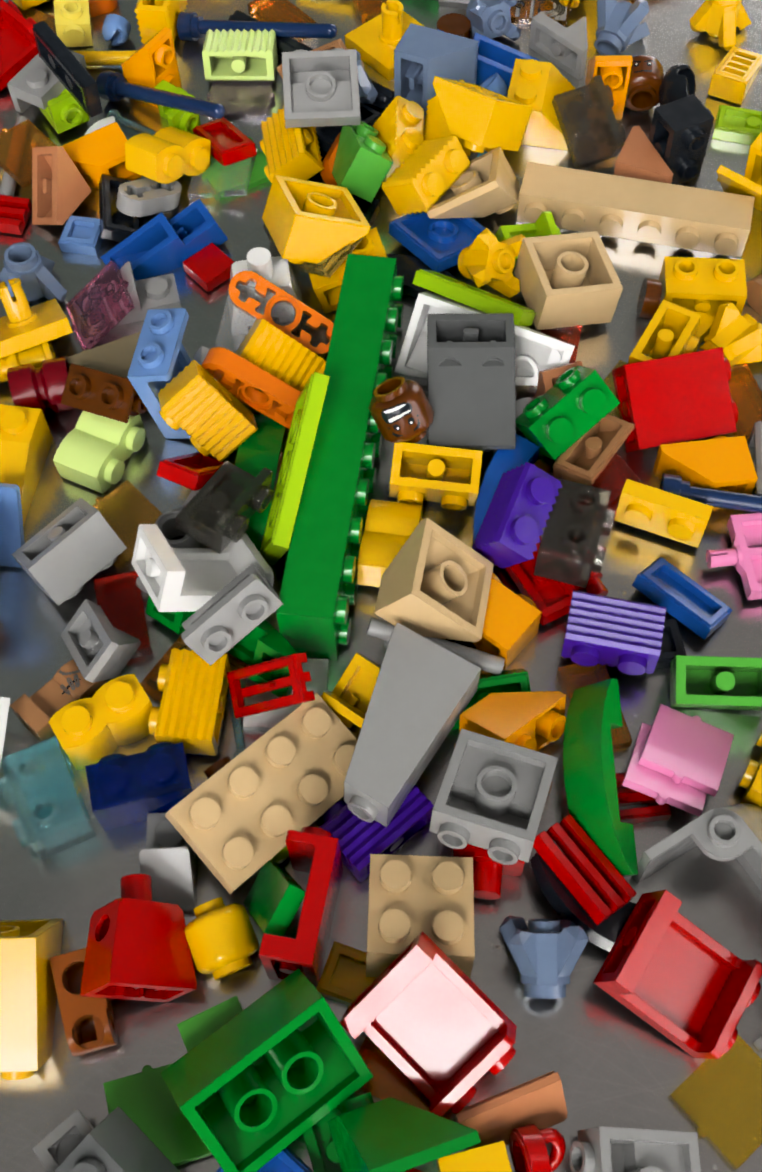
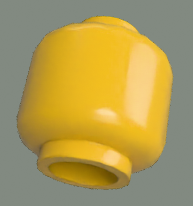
(221, 938)

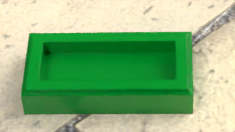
(274, 899)

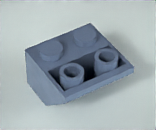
(428, 54)

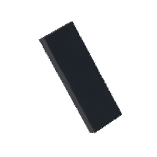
(67, 69)

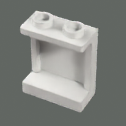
(189, 576)

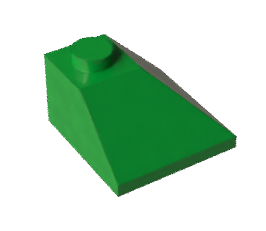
(393, 1135)

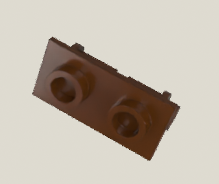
(101, 394)

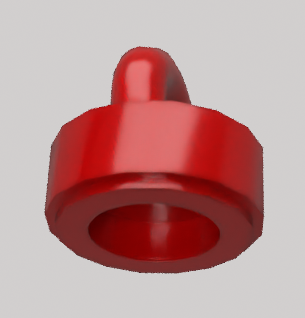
(530, 1149)

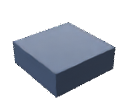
(81, 236)

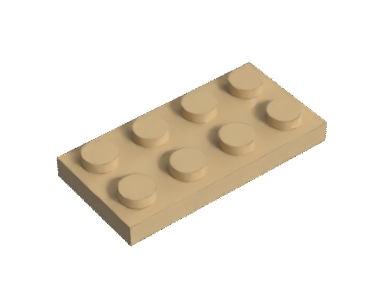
(271, 787)

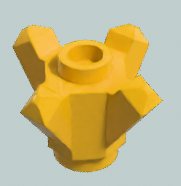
(720, 20)
(492, 262)
(736, 334)

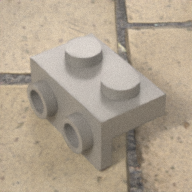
(36, 84)
(230, 615)

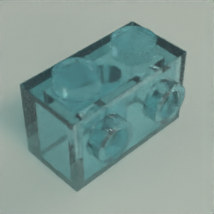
(46, 798)

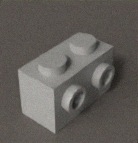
(70, 551)

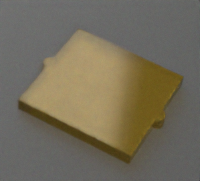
(726, 1102)

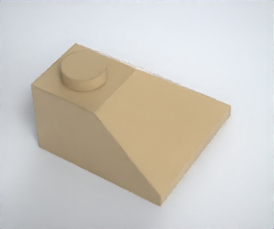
(482, 190)
(436, 586)

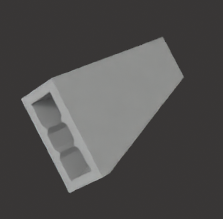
(406, 722)

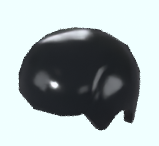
(677, 84)

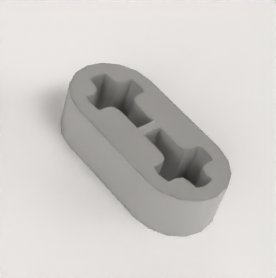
(147, 197)

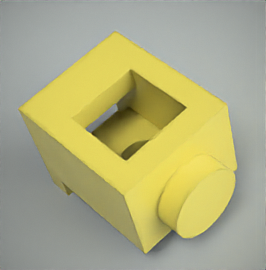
(73, 22)

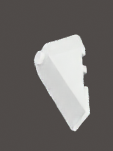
(532, 348)

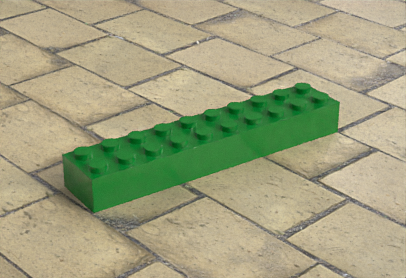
(341, 473)

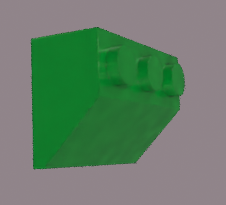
(267, 1075)

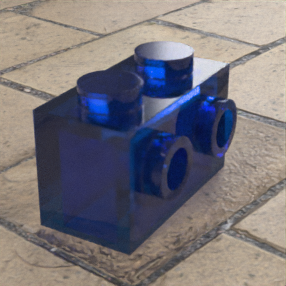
(138, 784)

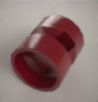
(40, 386)

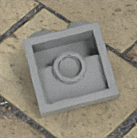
(320, 88)
(492, 797)
(634, 1150)

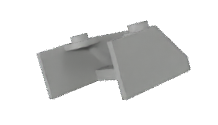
(722, 836)

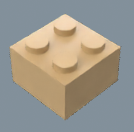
(568, 280)
(418, 896)

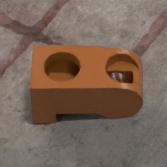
(86, 1020)

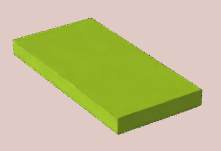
(294, 468)

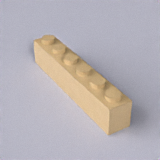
(637, 209)

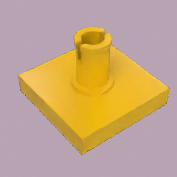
(380, 37)
(27, 325)

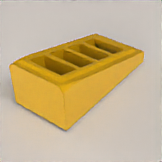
(735, 75)

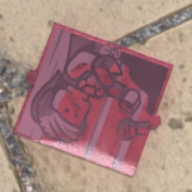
(99, 306)

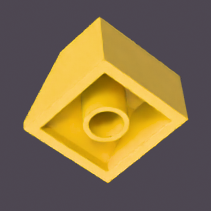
(536, 85)
(481, 115)
(311, 219)

